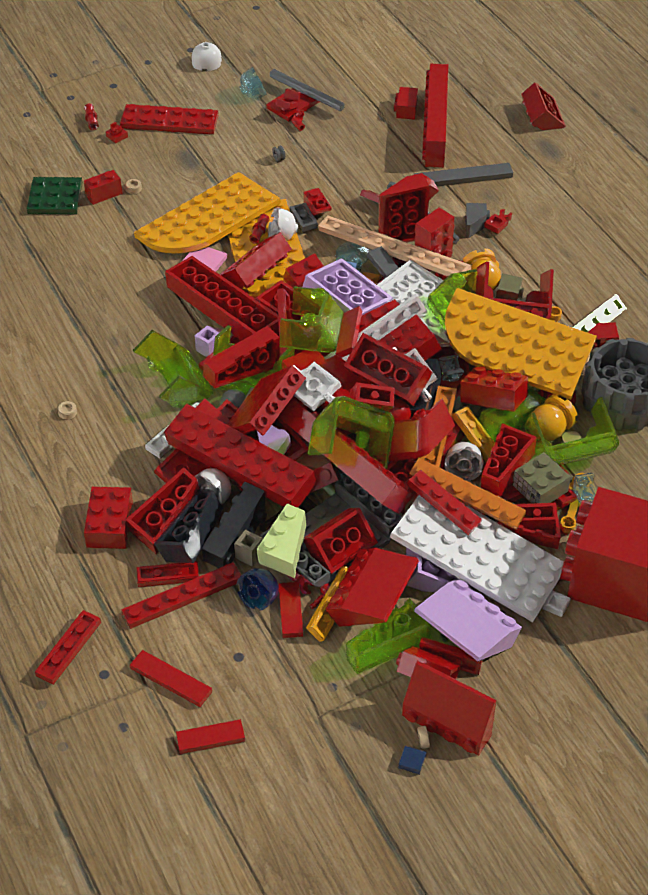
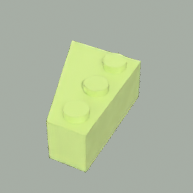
(283, 541)

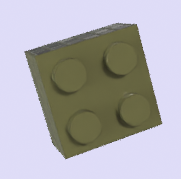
(541, 480)

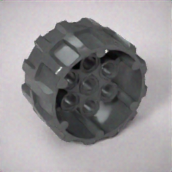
(621, 378)

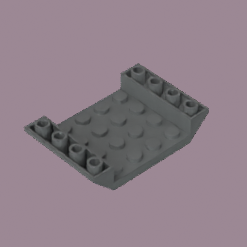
(347, 495)

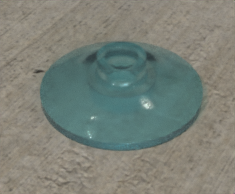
(348, 247)

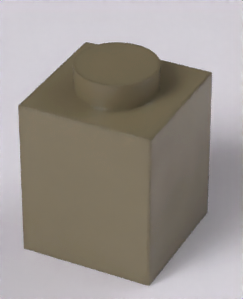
(246, 547)

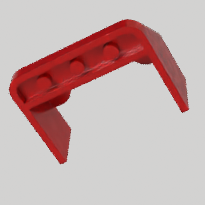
(536, 301)
(421, 433)

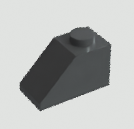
(475, 217)

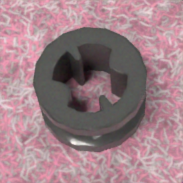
(278, 153)

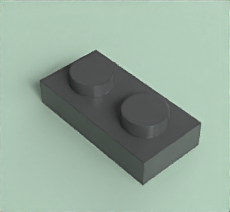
(303, 217)

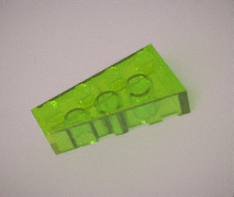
(493, 418)
(387, 639)

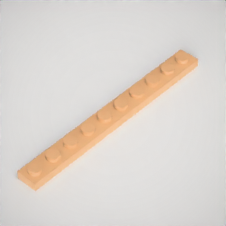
(393, 247)

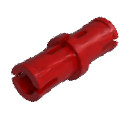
(91, 116)
(259, 229)

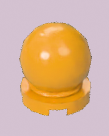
(476, 259)
(555, 417)

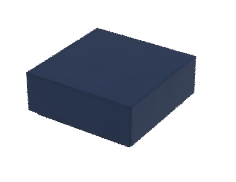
(412, 760)

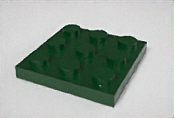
(54, 195)

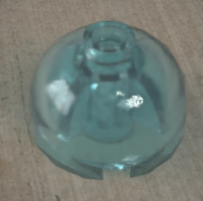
(251, 84)

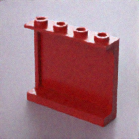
(267, 400)

